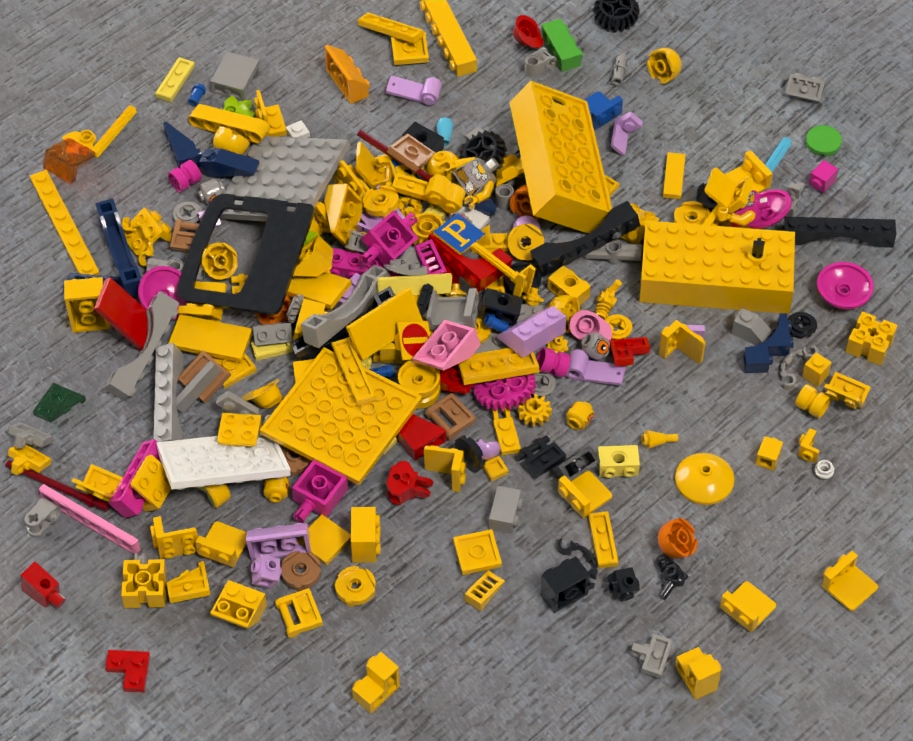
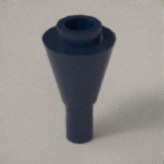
(486, 207)

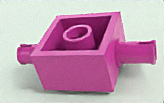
(389, 238)
(318, 490)

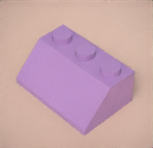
(534, 331)
(278, 540)

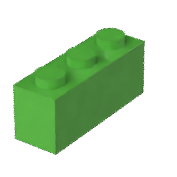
(561, 44)

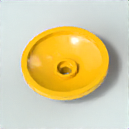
(702, 486)

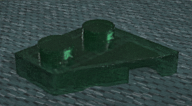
(56, 402)

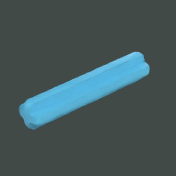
(778, 154)

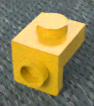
(806, 450)

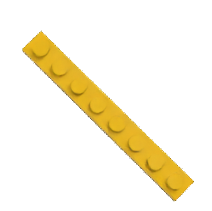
(63, 223)

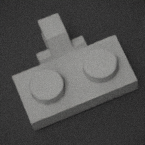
(795, 192)
(233, 404)
(26, 434)
(653, 655)

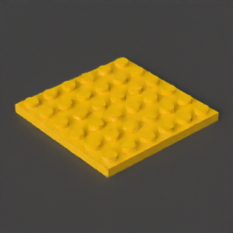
(328, 426)

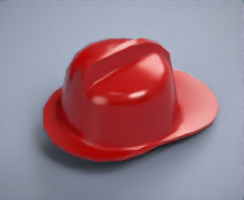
(527, 32)

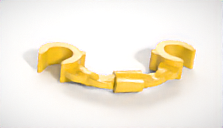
(134, 224)

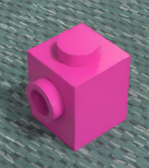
(823, 176)

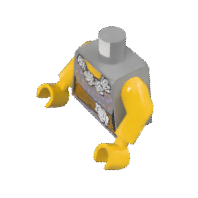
(474, 176)

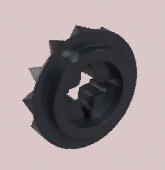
(808, 322)

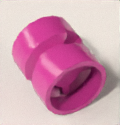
(185, 175)
(553, 362)

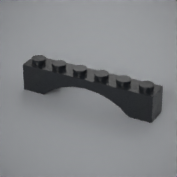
(872, 231)
(553, 256)
(308, 352)

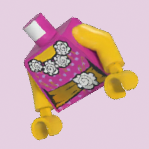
(748, 214)

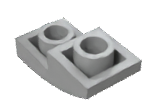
(402, 267)

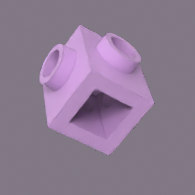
(266, 571)

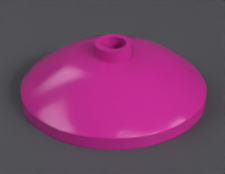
(779, 208)
(845, 278)
(160, 279)

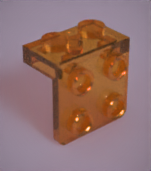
(65, 158)

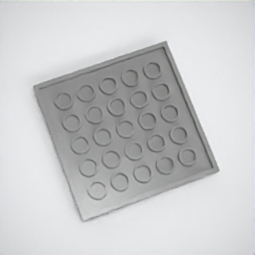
(287, 171)

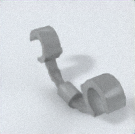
(787, 360)

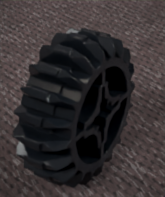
(616, 14)
(480, 148)

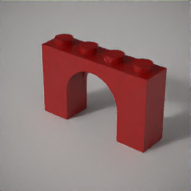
(477, 272)

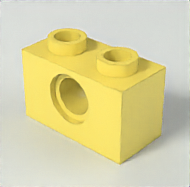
(627, 455)

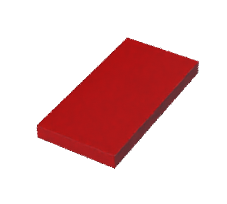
(123, 312)

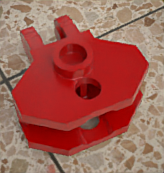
(404, 483)

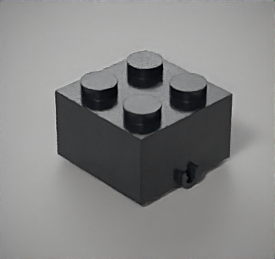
(565, 584)

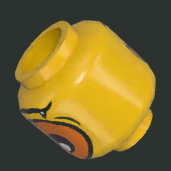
(580, 415)
(276, 489)

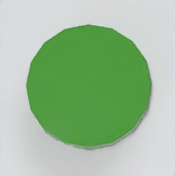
(823, 140)

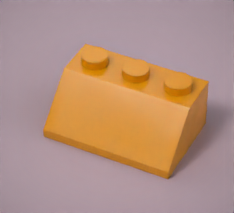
(345, 74)

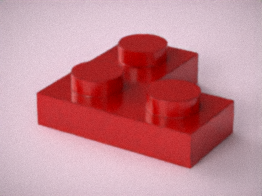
(624, 349)
(133, 664)

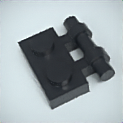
(544, 460)

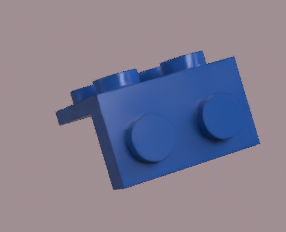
(602, 109)

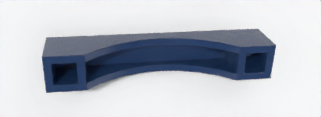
(118, 246)

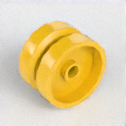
(421, 380)

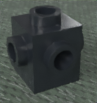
(623, 584)

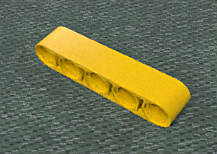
(213, 118)

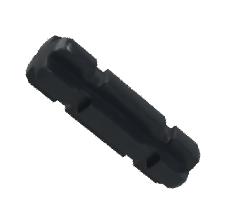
(424, 298)

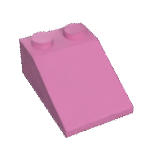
(448, 346)

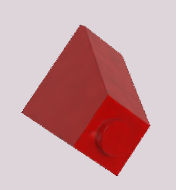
(418, 434)

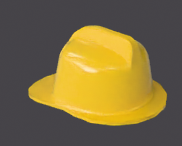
(265, 396)

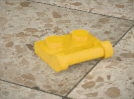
(305, 610)

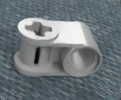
(539, 62)
(357, 245)
(41, 517)

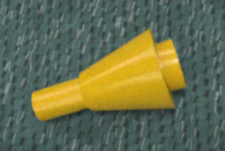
(652, 439)

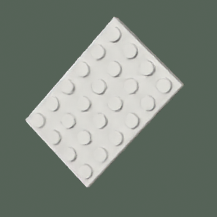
(206, 462)

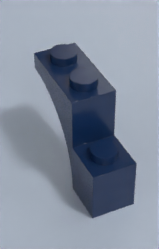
(759, 357)

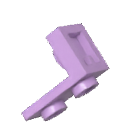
(622, 128)

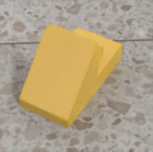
(494, 239)

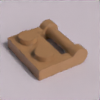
(182, 240)
(455, 412)

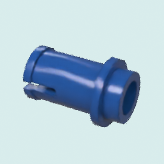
(198, 91)
(495, 323)
(385, 371)

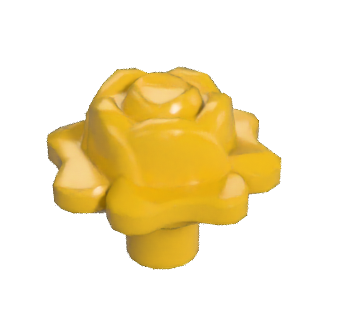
(456, 292)
(533, 297)
(558, 344)

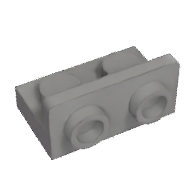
(805, 88)
(272, 333)

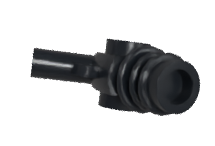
(672, 574)

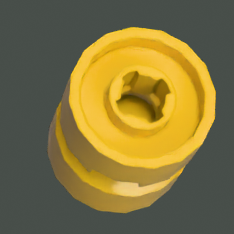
(814, 402)

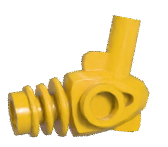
(607, 300)

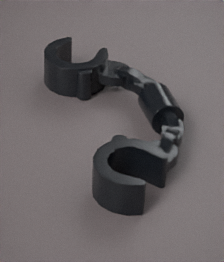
(587, 553)

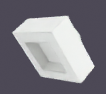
(298, 130)

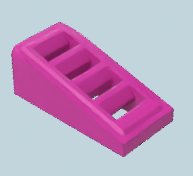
(425, 245)

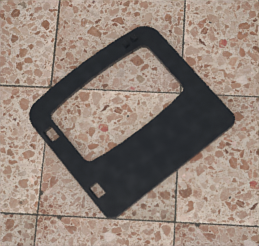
(274, 262)

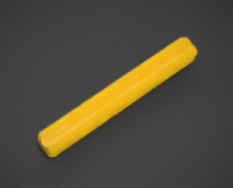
(114, 130)

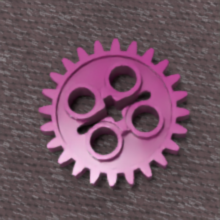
(505, 391)

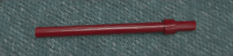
(383, 148)
(89, 500)

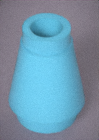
(445, 129)

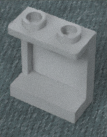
(234, 75)
(454, 309)

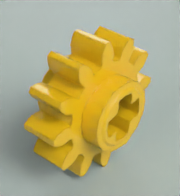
(535, 411)

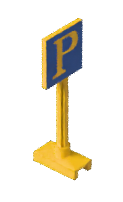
(463, 235)

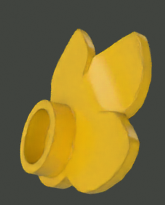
(84, 137)

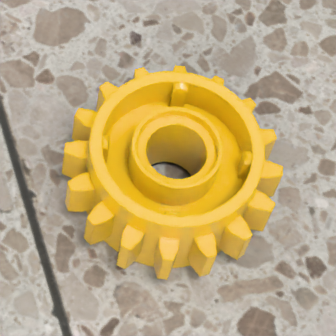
(426, 225)

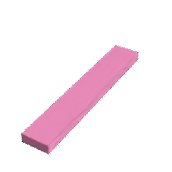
(91, 520)

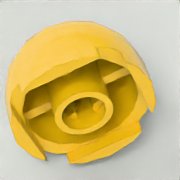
(664, 64)
(228, 141)
(434, 164)
(219, 261)
(567, 305)

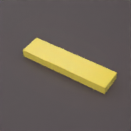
(441, 282)

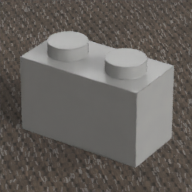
(505, 509)

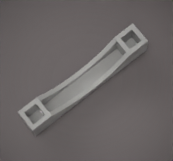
(158, 314)
(322, 327)
(168, 368)

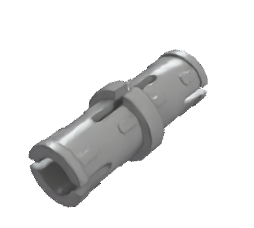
(619, 69)

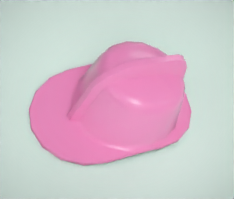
(588, 322)

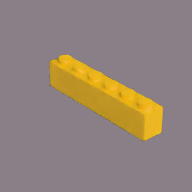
(449, 36)

